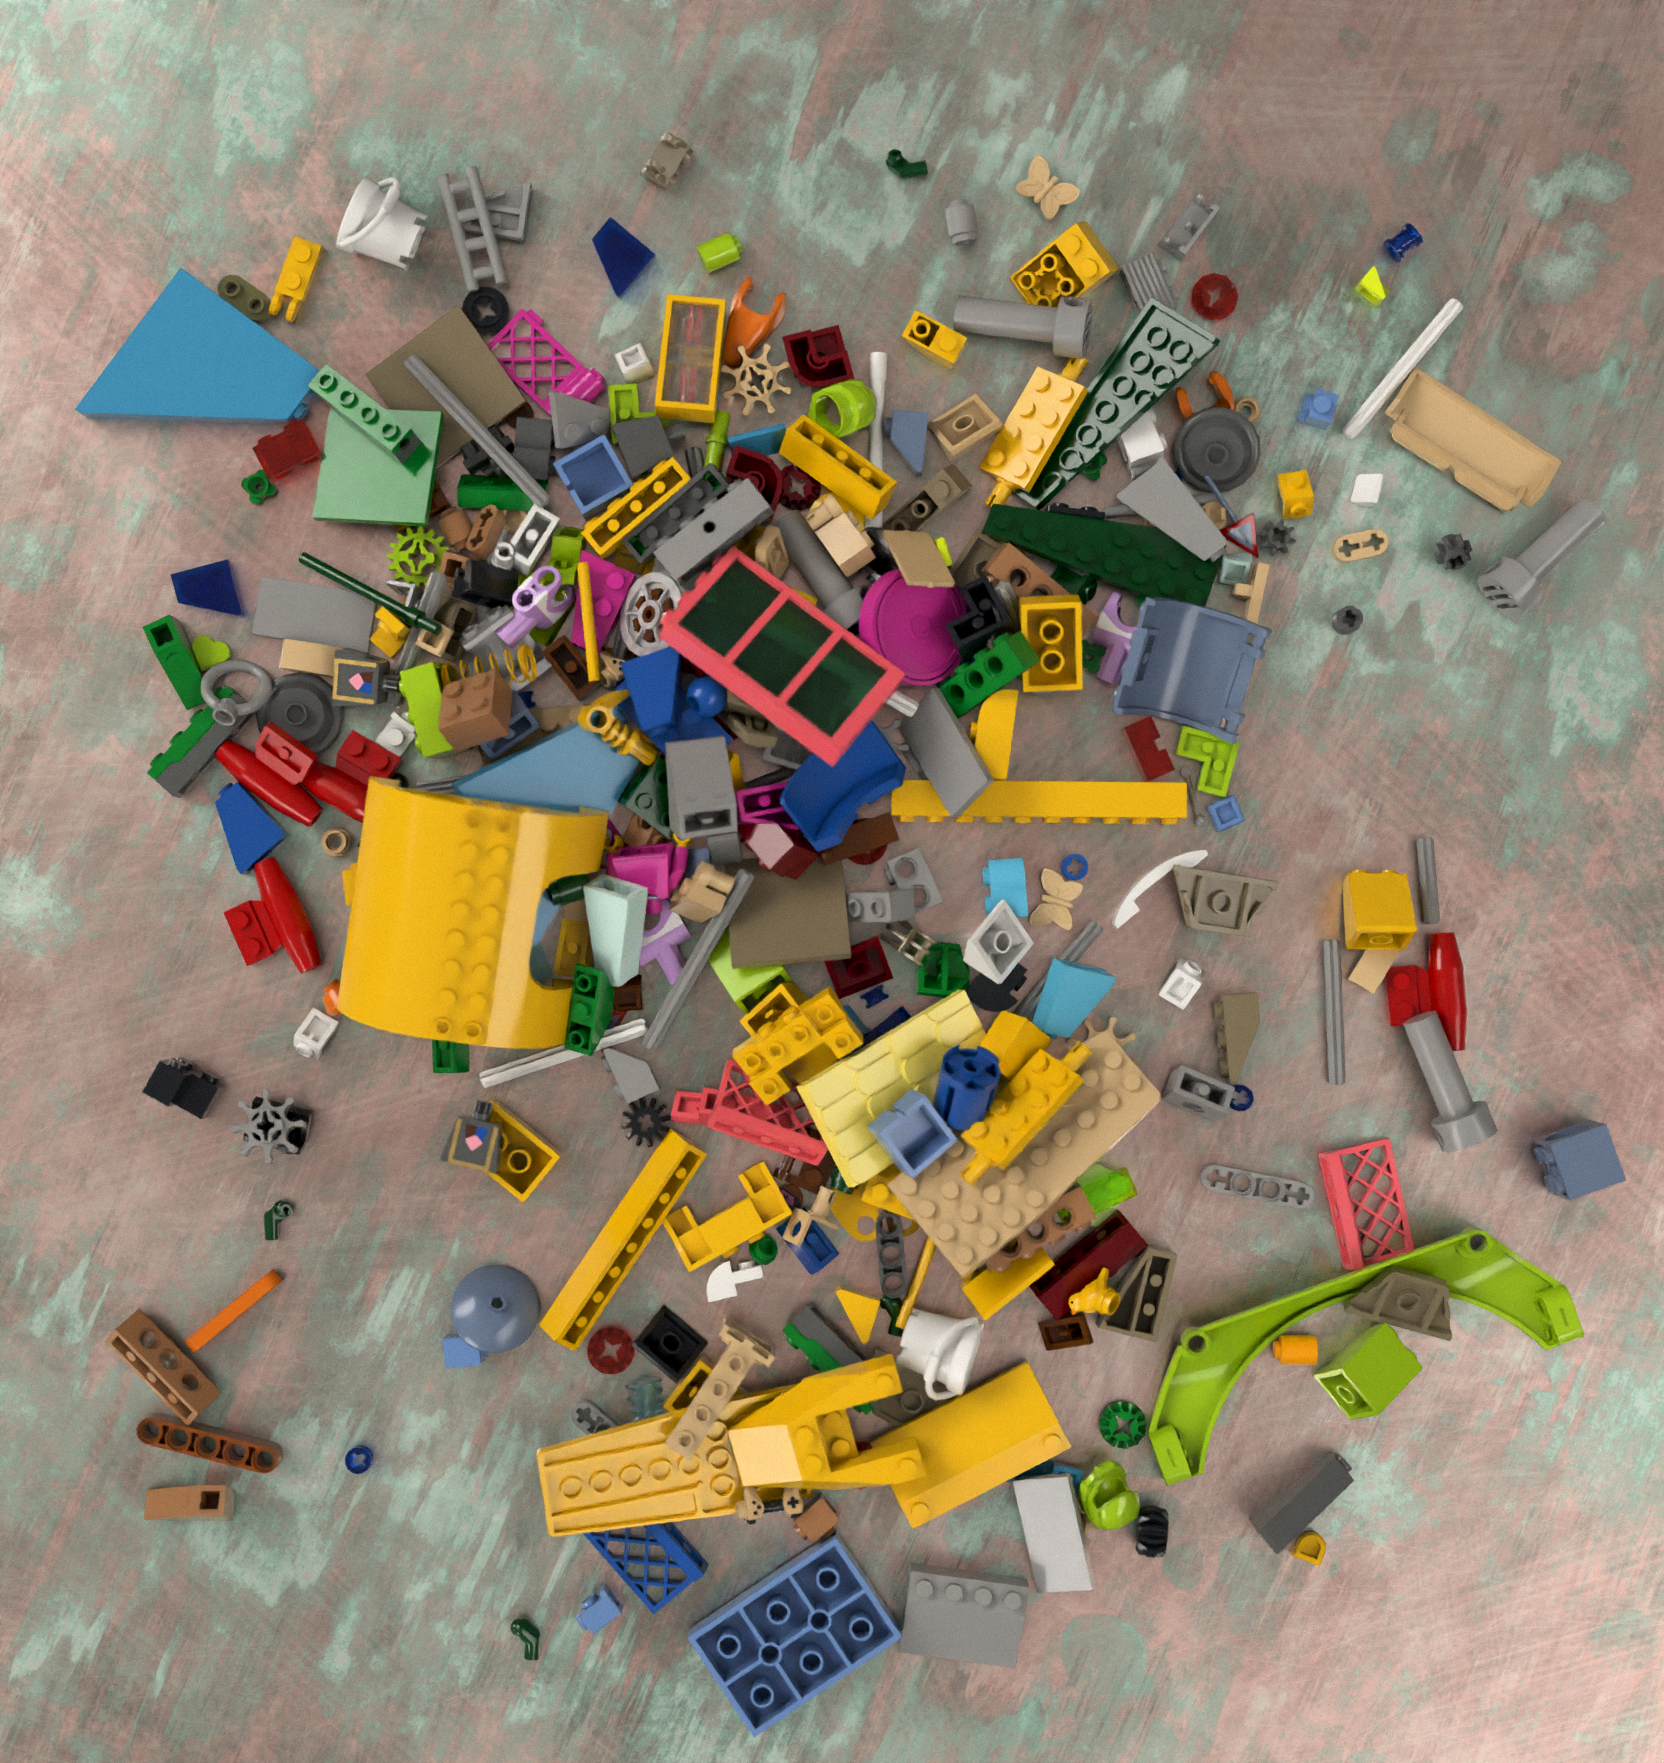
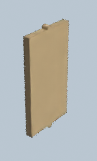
(918, 558)

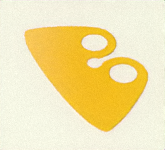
(850, 1209)

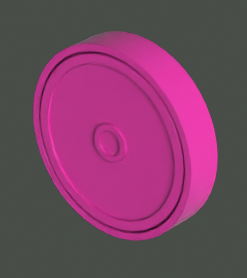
(910, 627)

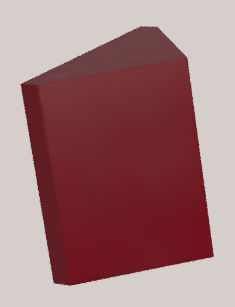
(863, 970)

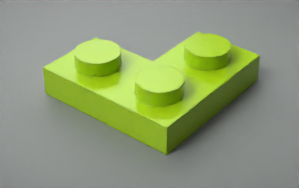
(625, 406)
(1216, 755)

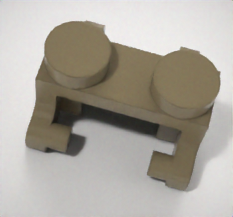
(665, 160)

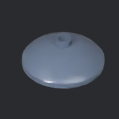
(492, 1328)

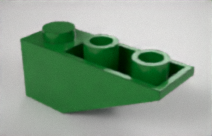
(176, 659)

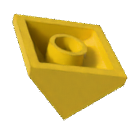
(1014, 1042)

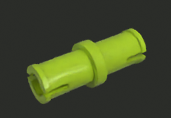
(717, 439)

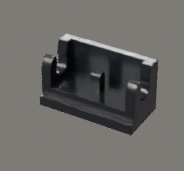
(485, 584)

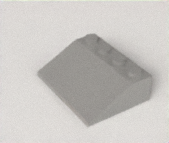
(963, 1615)

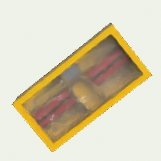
(690, 358)

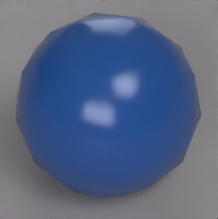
(706, 697)

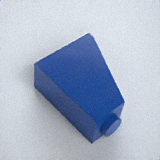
(655, 689)
(248, 827)

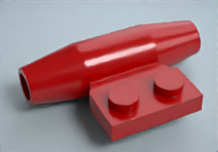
(274, 772)
(347, 782)
(275, 921)
(1438, 989)

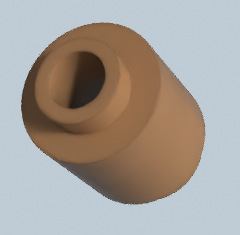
(455, 528)

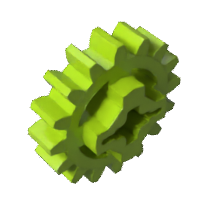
(406, 557)

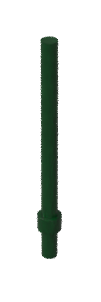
(412, 616)

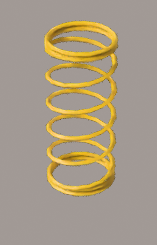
(524, 668)

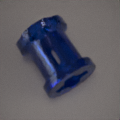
(1403, 242)

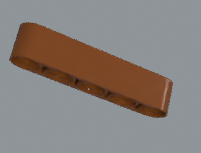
(196, 1447)

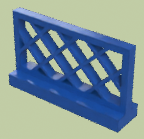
(676, 1547)

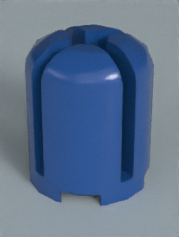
(966, 1086)

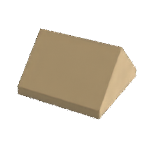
(964, 427)

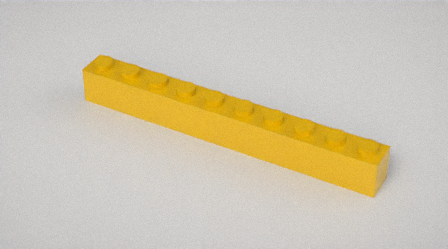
(1050, 801)

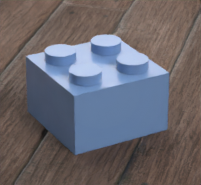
(594, 475)
(912, 1133)

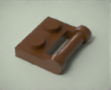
(810, 1175)

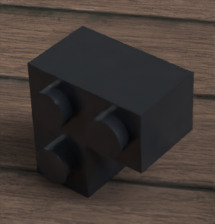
(983, 623)
(181, 1085)

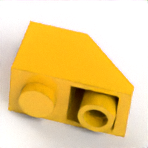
(934, 340)

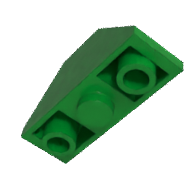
(589, 1009)

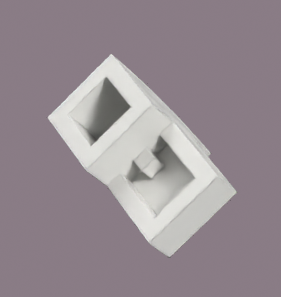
(724, 1279)

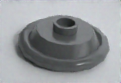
(1216, 445)
(304, 710)

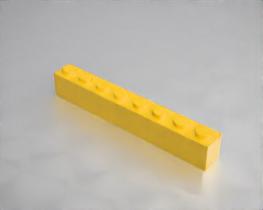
(622, 1240)

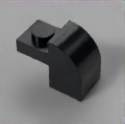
(995, 997)

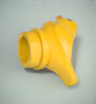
(1096, 1297)

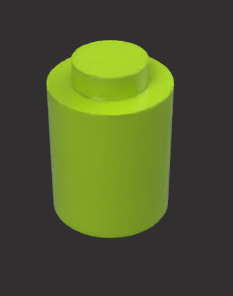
(719, 251)

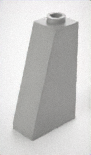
(1170, 507)

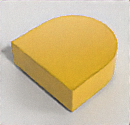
(1309, 1547)

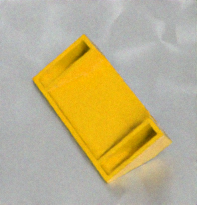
(977, 1443)

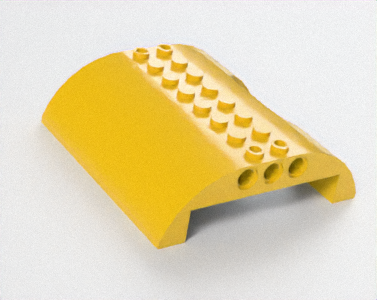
(451, 916)

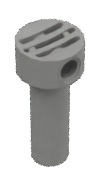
(1064, 325)
(821, 572)
(1515, 584)
(1460, 1119)

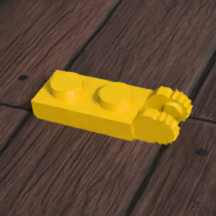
(296, 276)

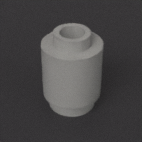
(961, 222)

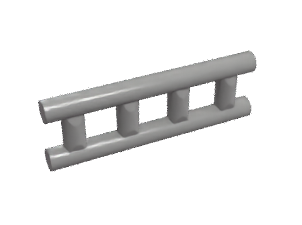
(456, 219)

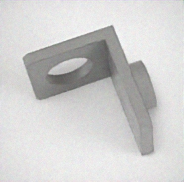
(412, 590)

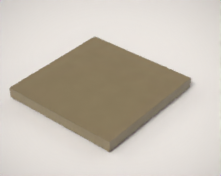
(463, 364)
(790, 918)

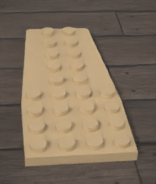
(980, 1220)

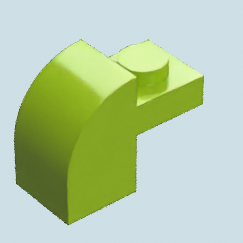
(566, 553)

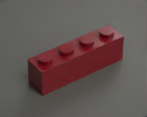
(1106, 1246)

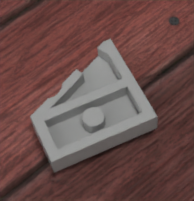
(507, 212)
(577, 421)

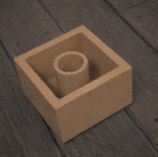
(475, 710)

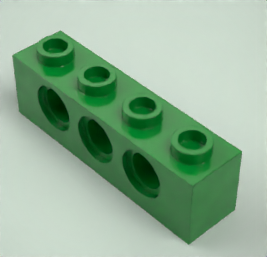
(988, 673)

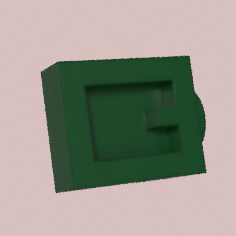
(1075, 583)

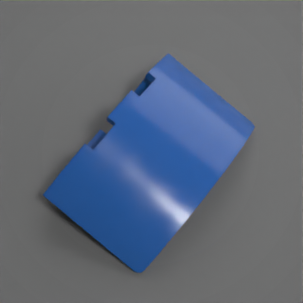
(826, 797)

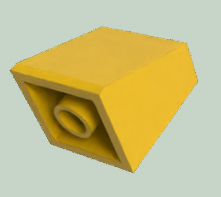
(1377, 910)

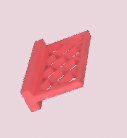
(760, 1131)
(1345, 1215)

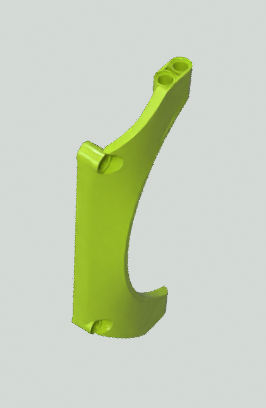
(1204, 1377)

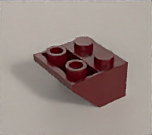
(778, 848)

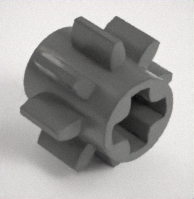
(1277, 529)
(1453, 551)

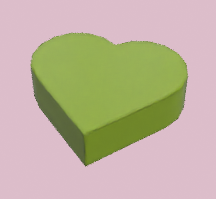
(210, 652)

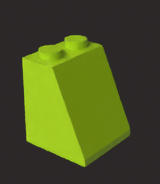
(745, 985)
(1369, 1372)

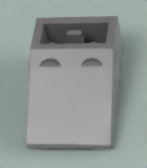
(700, 788)

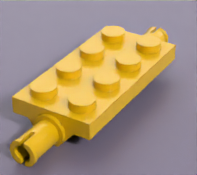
(1033, 430)
(1022, 1110)

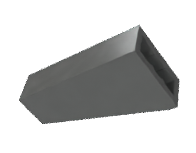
(1302, 1501)

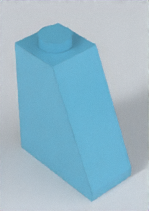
(1069, 996)

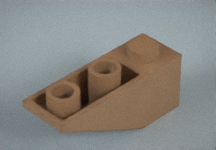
(190, 1503)

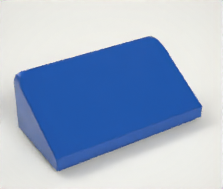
(815, 1249)

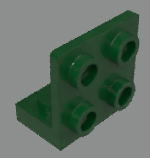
(649, 796)

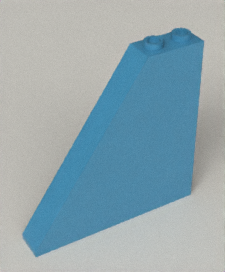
(201, 364)
(556, 774)

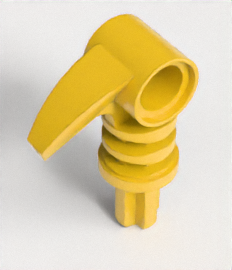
(611, 730)

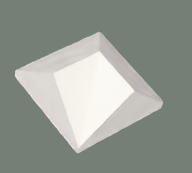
(997, 944)

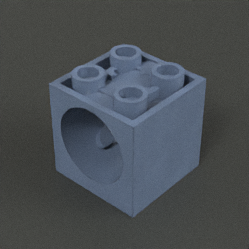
(1579, 1160)

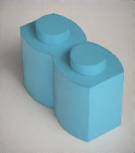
(1006, 883)

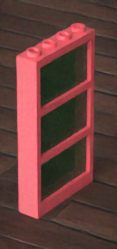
(780, 655)

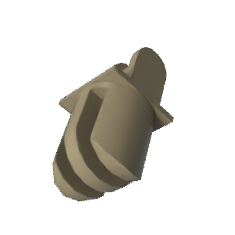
(910, 941)

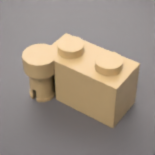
(840, 537)
(701, 894)

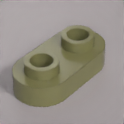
(244, 298)

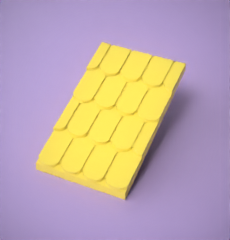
(878, 1074)

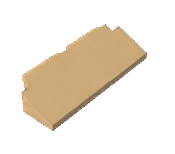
(1469, 443)

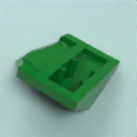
(942, 971)

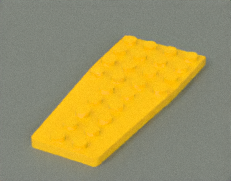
(636, 1480)

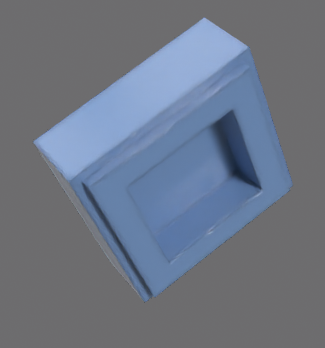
(1225, 813)

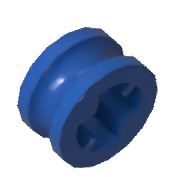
(1067, 861)

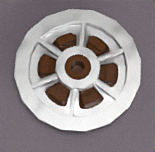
(643, 610)

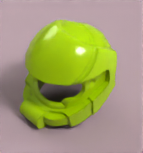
(855, 403)
(1107, 1498)

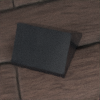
(669, 1344)

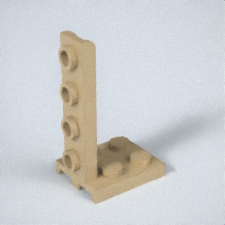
(742, 1351)

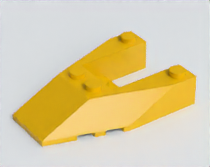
(808, 1438)

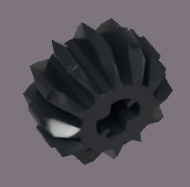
(636, 1125)
(1152, 1531)

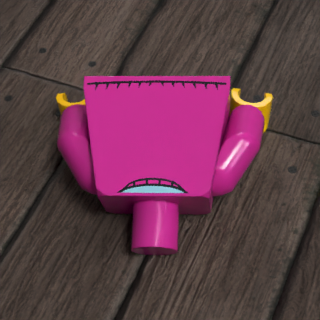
(651, 866)

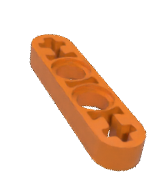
(233, 1311)

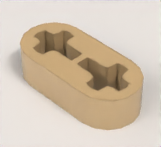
(1357, 539)

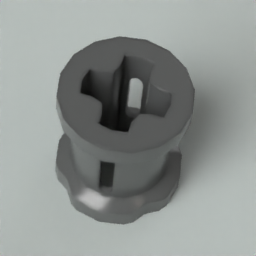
(1344, 628)

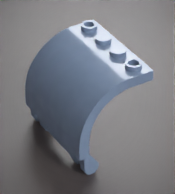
(1190, 666)

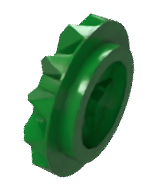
(1126, 1411)

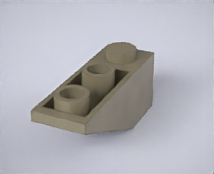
(929, 501)
(1239, 1024)

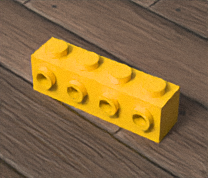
(837, 466)
(627, 513)

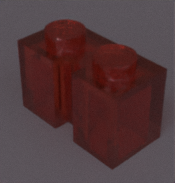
(288, 451)
(1141, 743)

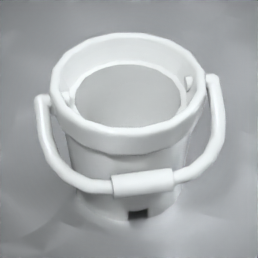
(380, 224)
(940, 1350)

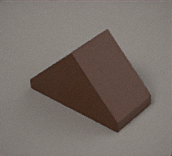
(1066, 1332)

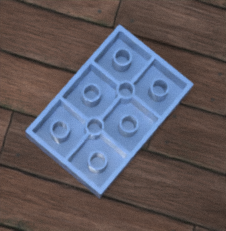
(794, 1633)

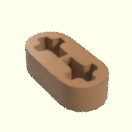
(486, 531)

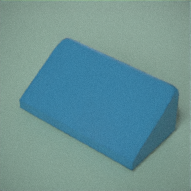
(764, 440)

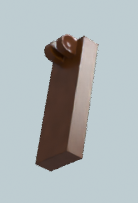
(862, 838)

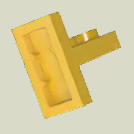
(391, 632)

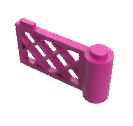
(579, 383)

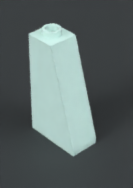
(616, 925)

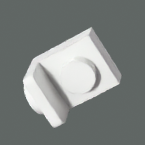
(397, 734)
(1182, 983)
(314, 1034)

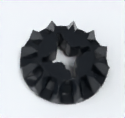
(481, 298)

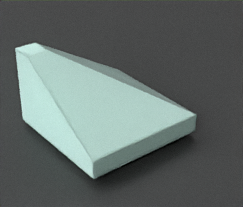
(1235, 568)

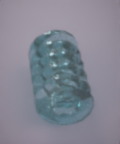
(645, 1398)

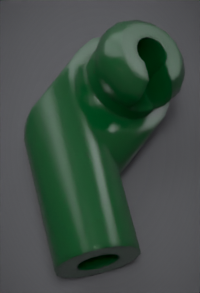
(904, 169)
(274, 1216)
(893, 1307)
(529, 1635)

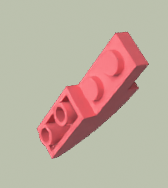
(697, 1107)

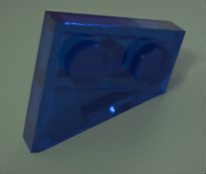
(621, 256)
(209, 588)

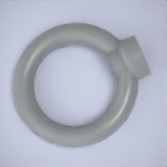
(227, 709)

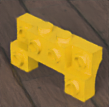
(791, 1037)
(731, 1226)

